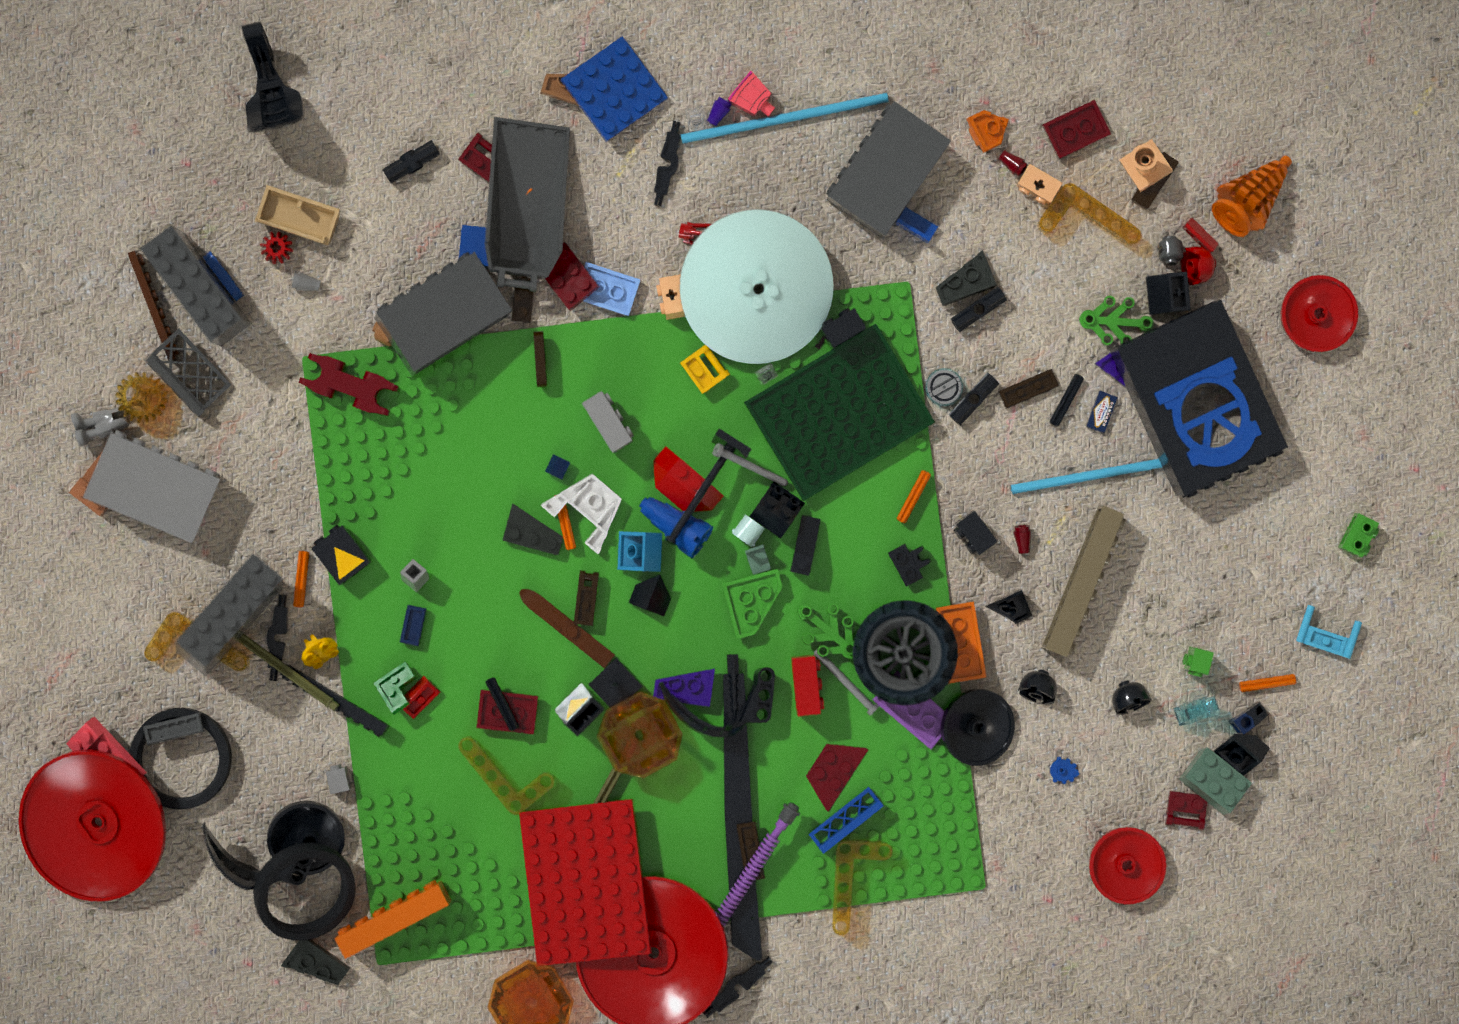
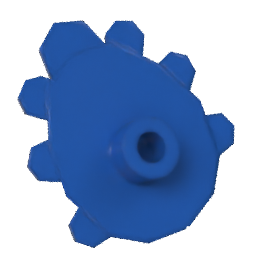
(1063, 770)

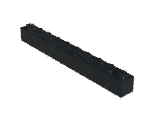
(347, 707)

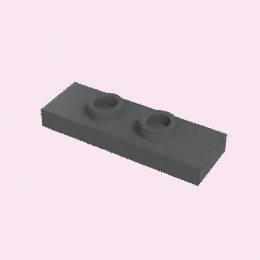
(173, 729)

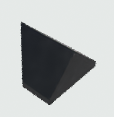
(651, 595)
(1012, 607)

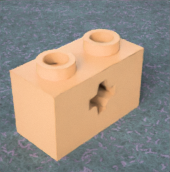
(1034, 175)
(667, 287)

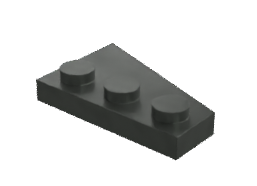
(967, 281)
(530, 532)
(316, 961)

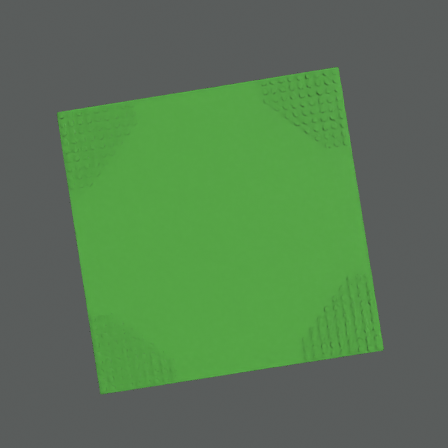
(440, 490)

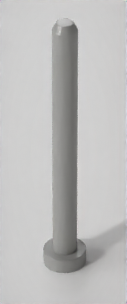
(720, 451)
(847, 683)

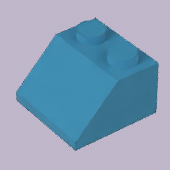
(639, 551)

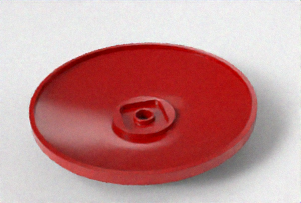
(67, 843)
(682, 977)

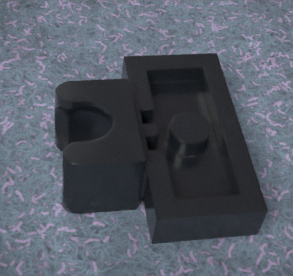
(908, 563)

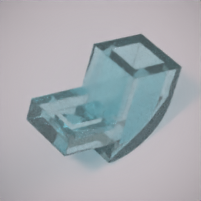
(1196, 710)

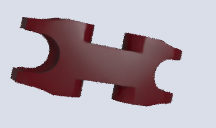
(334, 378)

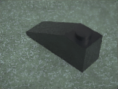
(805, 545)

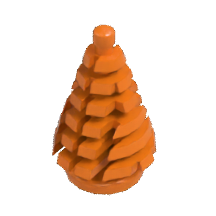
(1250, 198)

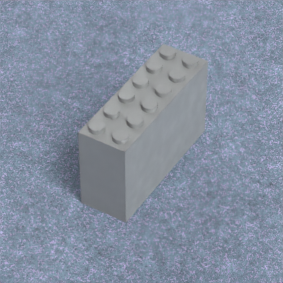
(152, 486)

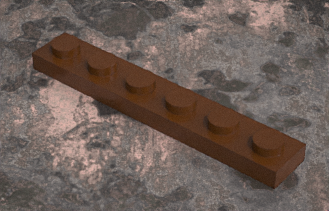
(151, 298)

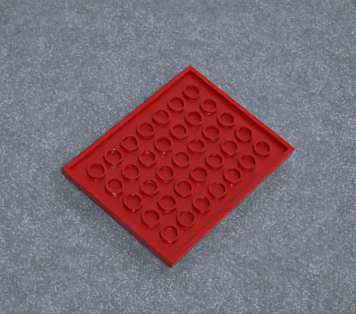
(585, 882)

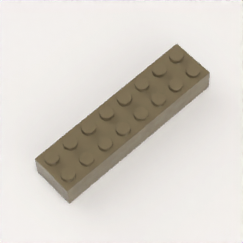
(1083, 580)

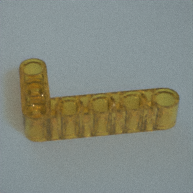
(1089, 212)
(173, 631)
(502, 780)
(847, 877)

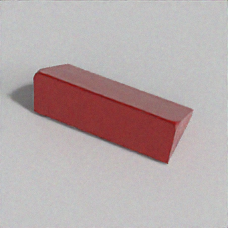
(1200, 235)
(420, 696)

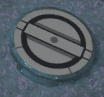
(944, 387)

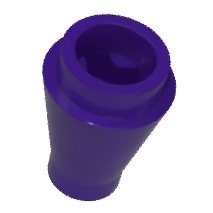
(719, 111)

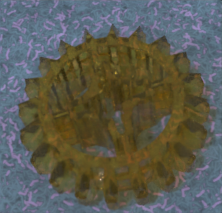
(137, 389)

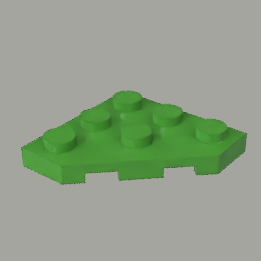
(751, 600)

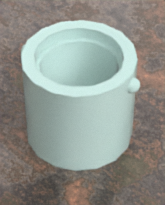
(748, 531)

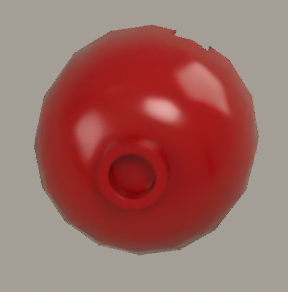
(1198, 264)

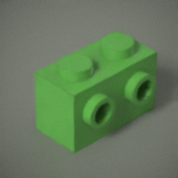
(1359, 535)
(1197, 661)

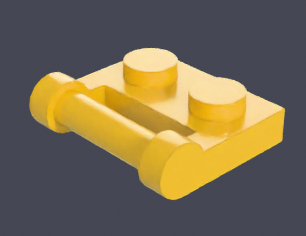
(699, 372)

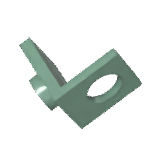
(757, 559)

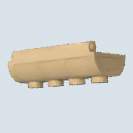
(297, 215)

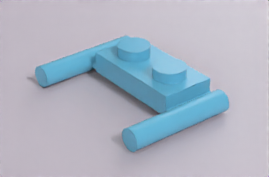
(1326, 640)

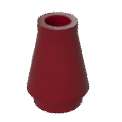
(1014, 163)
(1023, 538)

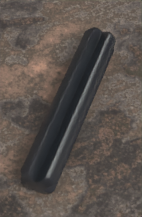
(1066, 400)
(502, 704)

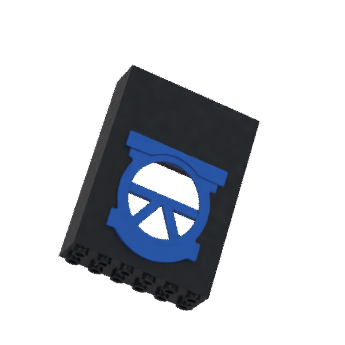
(1169, 363)

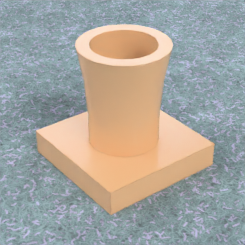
(1146, 174)

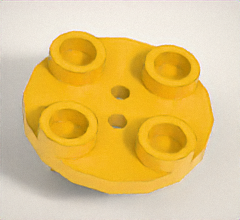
(319, 651)

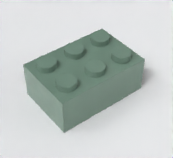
(1215, 781)

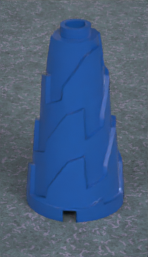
(665, 519)

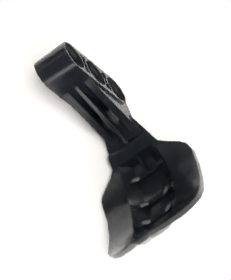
(273, 102)
(747, 714)
(246, 875)

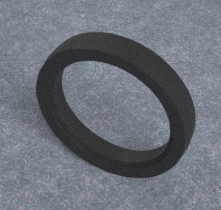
(224, 751)
(322, 925)

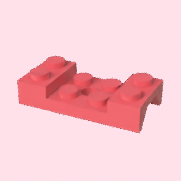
(96, 737)

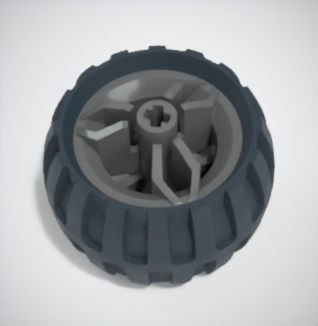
(902, 689)

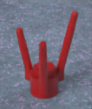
(688, 231)

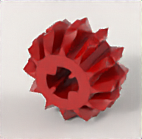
(272, 253)

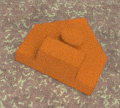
(987, 129)

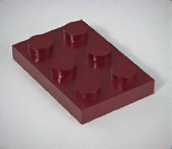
(1076, 129)
(571, 279)
(522, 706)

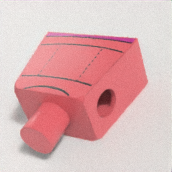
(752, 96)

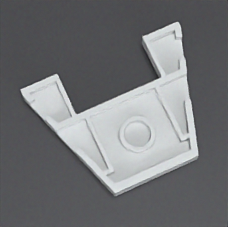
(593, 501)

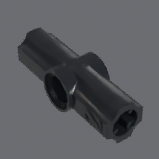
(411, 162)
(988, 302)
(982, 390)

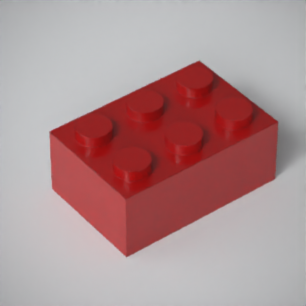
(807, 685)

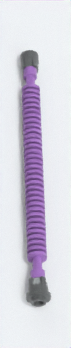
(786, 818)

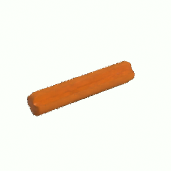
(913, 496)
(566, 528)
(301, 579)
(1265, 683)

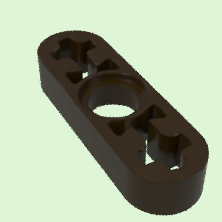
(540, 361)

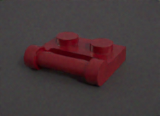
(476, 160)
(1186, 803)

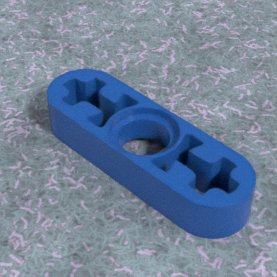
(223, 276)

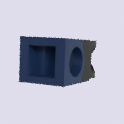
(1249, 718)

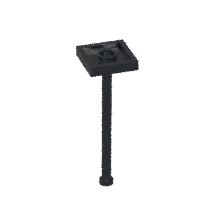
(730, 444)
(615, 684)

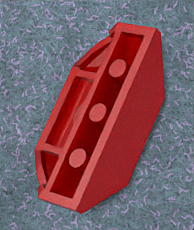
(681, 482)

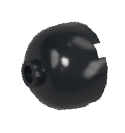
(1038, 686)
(1130, 697)

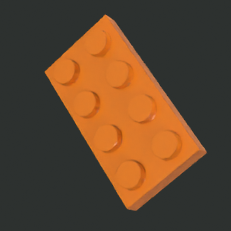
(965, 627)

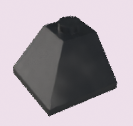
(1242, 752)

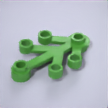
(1112, 321)
(831, 632)

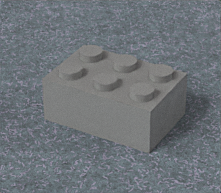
(608, 421)

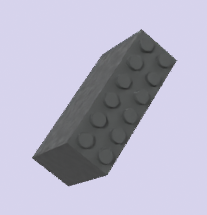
(887, 169)
(195, 286)
(442, 313)
(229, 615)

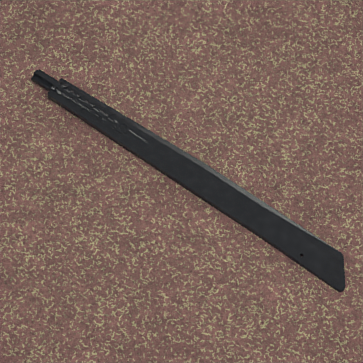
(738, 810)

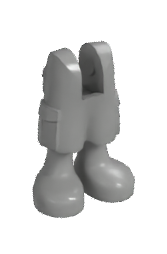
(104, 423)

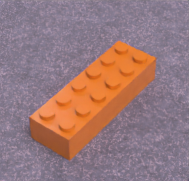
(393, 919)

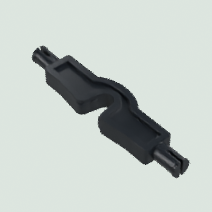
(664, 173)
(279, 626)
(746, 980)

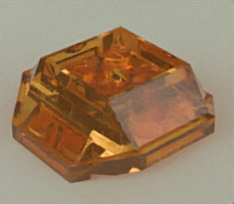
(659, 731)
(529, 980)

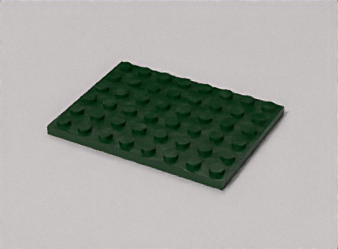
(839, 412)

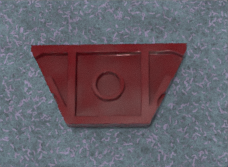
(833, 771)

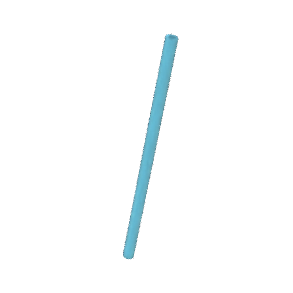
(784, 118)
(1085, 476)

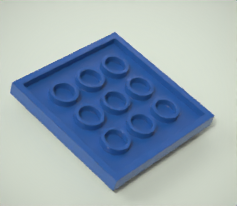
(614, 89)

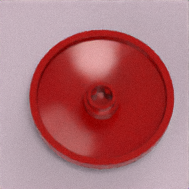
(1319, 313)
(1127, 865)

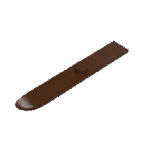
(566, 627)

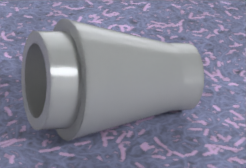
(303, 282)

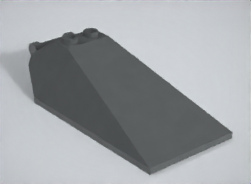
(525, 229)

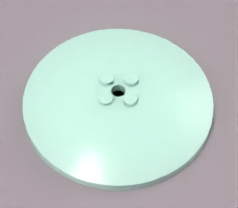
(727, 265)

